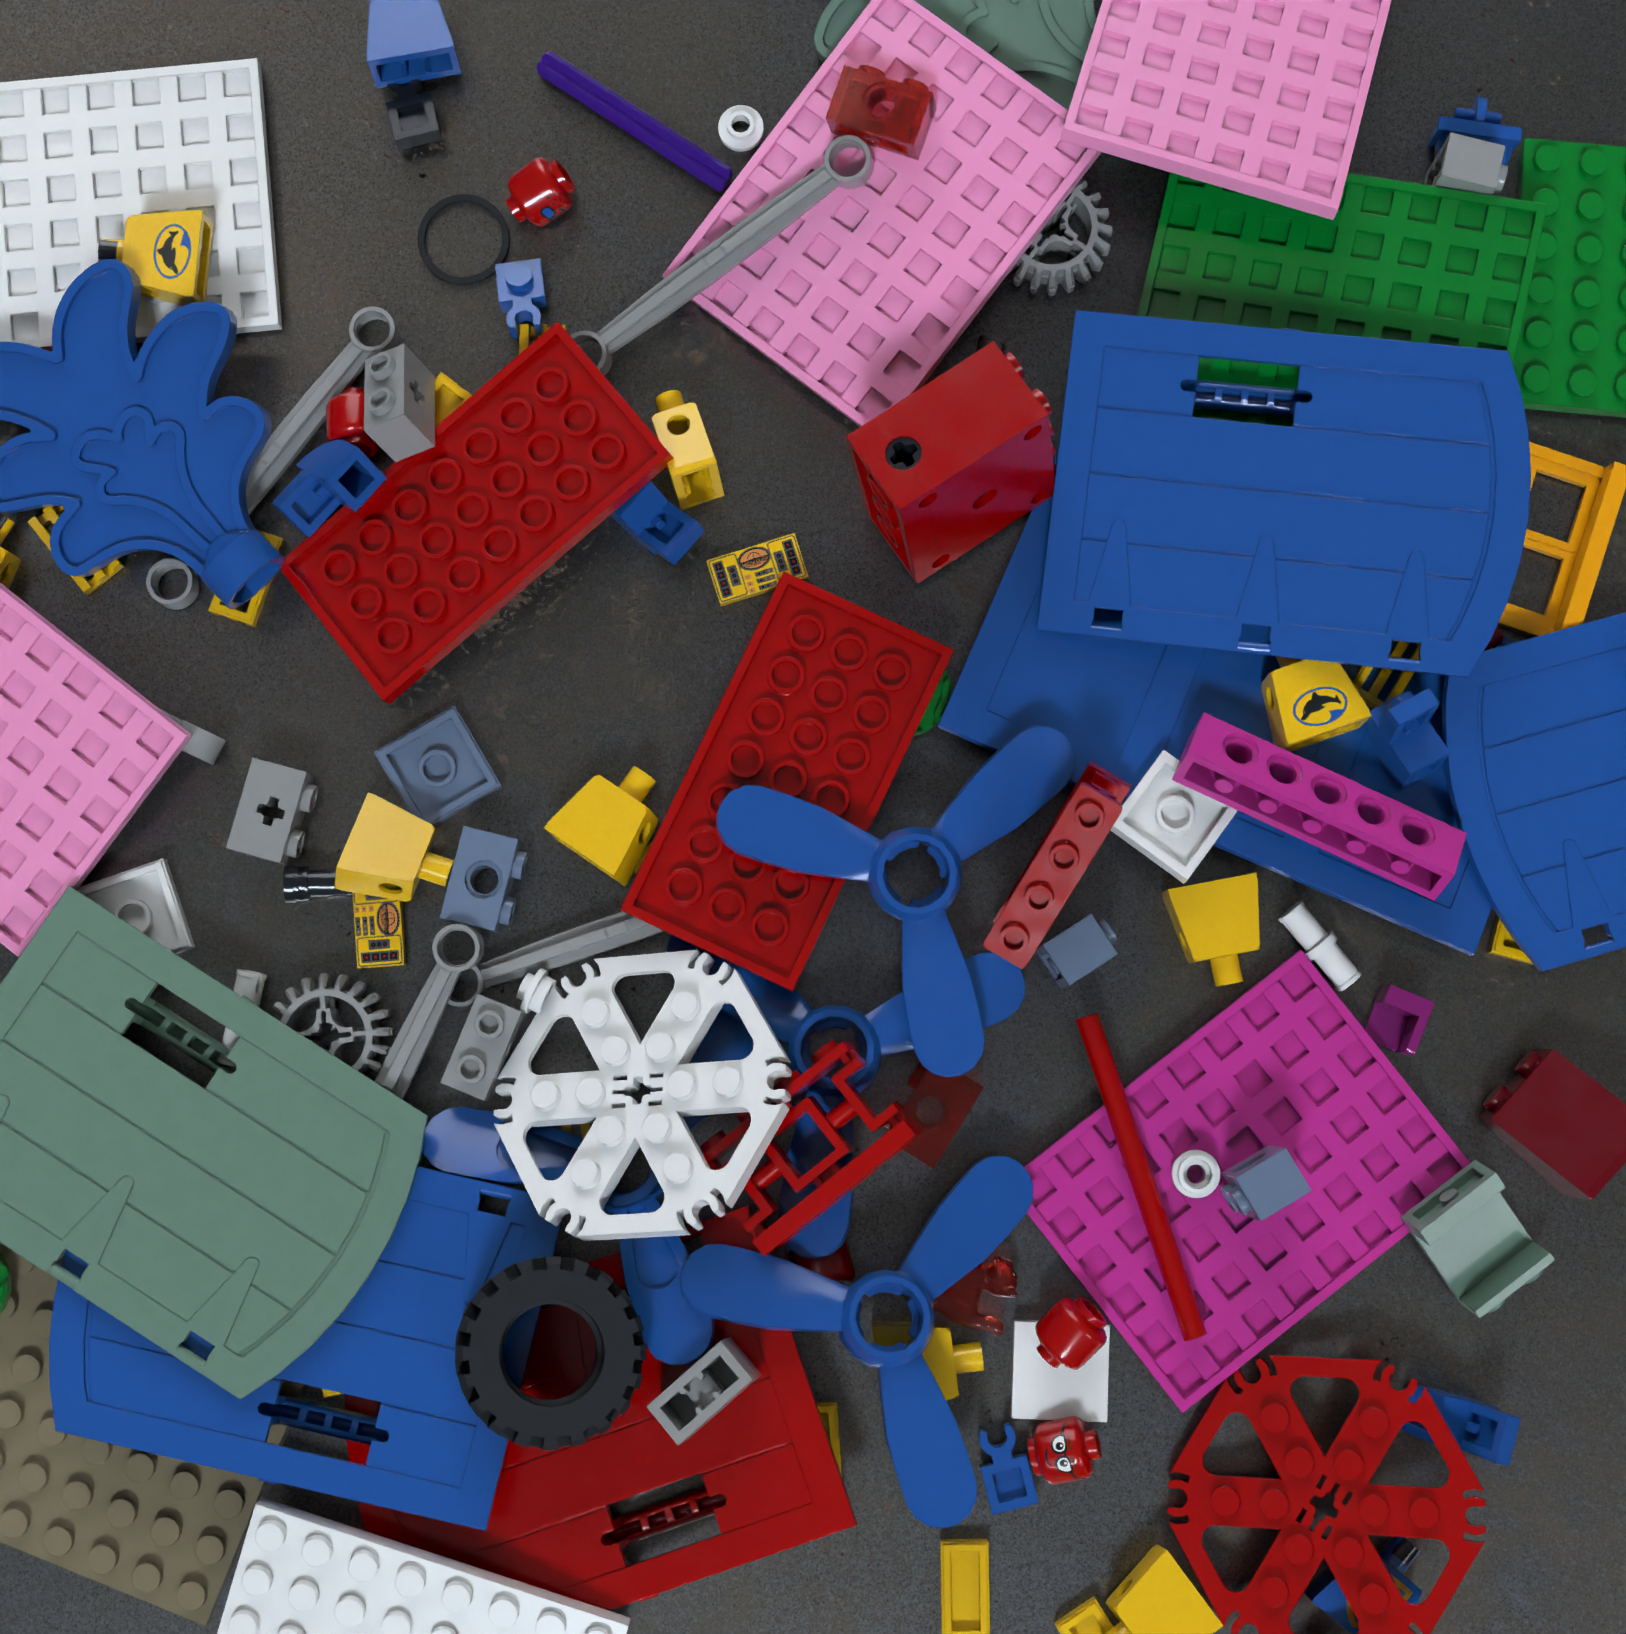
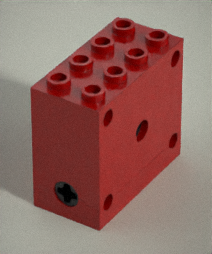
(955, 461)

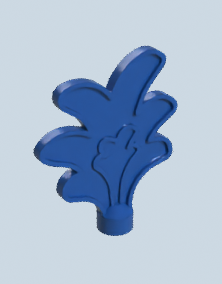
(136, 437)

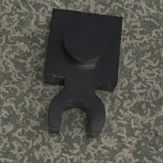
(412, 115)

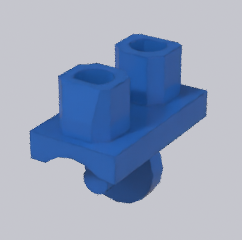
(1476, 124)

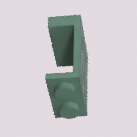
(1476, 1239)

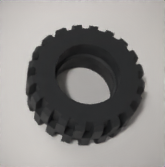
(616, 1366)

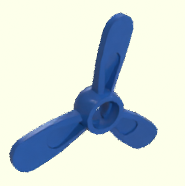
(933, 971)
(880, 1034)
(469, 1146)
(917, 1420)

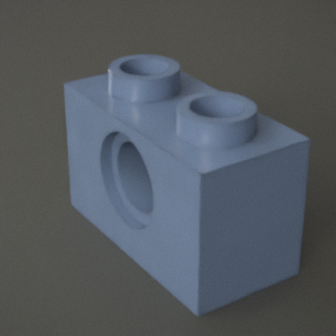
(475, 853)
(1078, 950)
(1263, 1183)

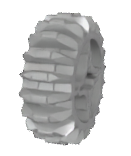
(1067, 246)
(327, 1014)

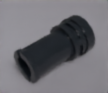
(303, 884)

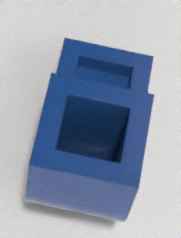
(328, 477)
(658, 524)
(1406, 738)
(1474, 1424)

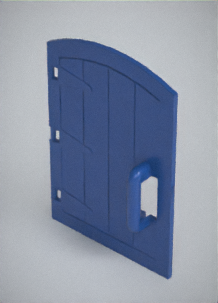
(1354, 529)
(1545, 785)
(387, 1347)

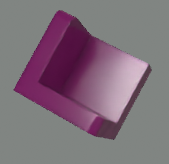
(1398, 1019)

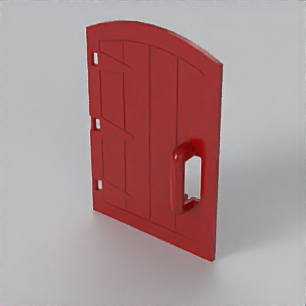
(550, 1521)

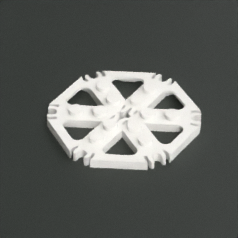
(658, 1121)

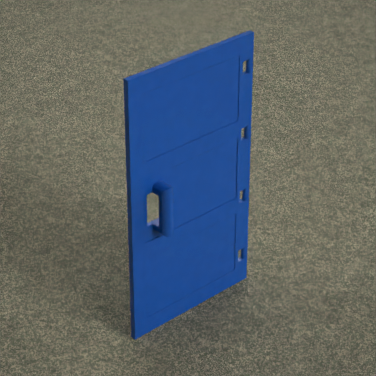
(1137, 698)

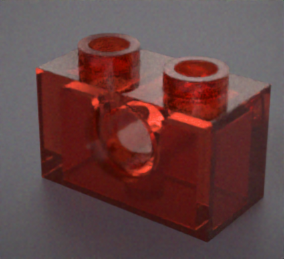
(901, 130)
(957, 1098)

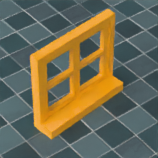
(1585, 546)

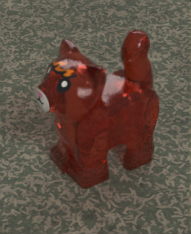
(962, 1299)

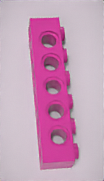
(1320, 807)

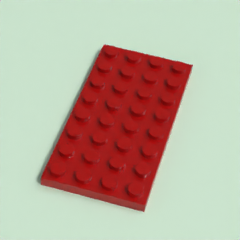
(476, 516)
(810, 713)

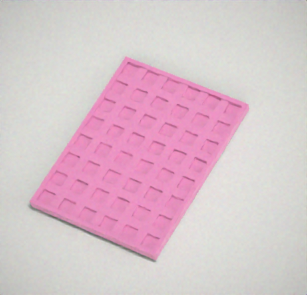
(1232, 92)
(892, 272)
(72, 764)

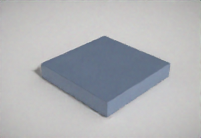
(438, 768)

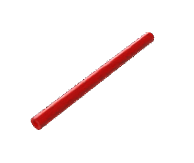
(1141, 1177)

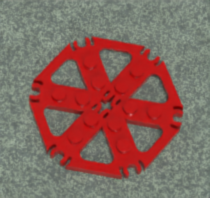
(1350, 1463)

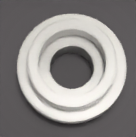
(745, 140)
(535, 990)
(1210, 1177)

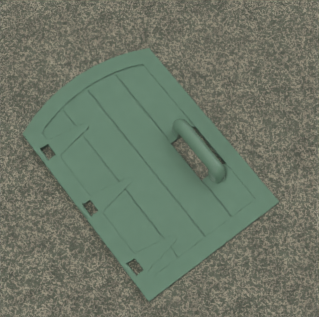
(193, 1205)

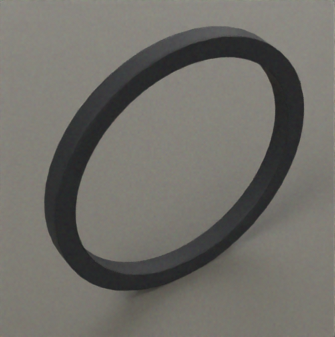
(455, 199)

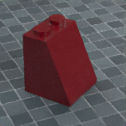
(1560, 1123)

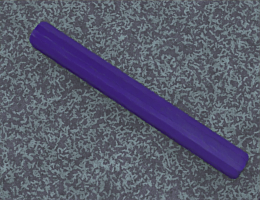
(634, 121)

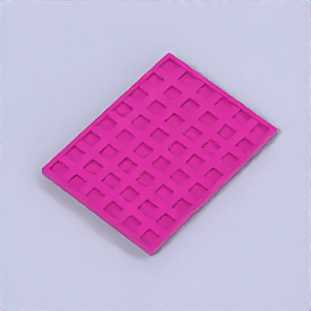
(1264, 1071)

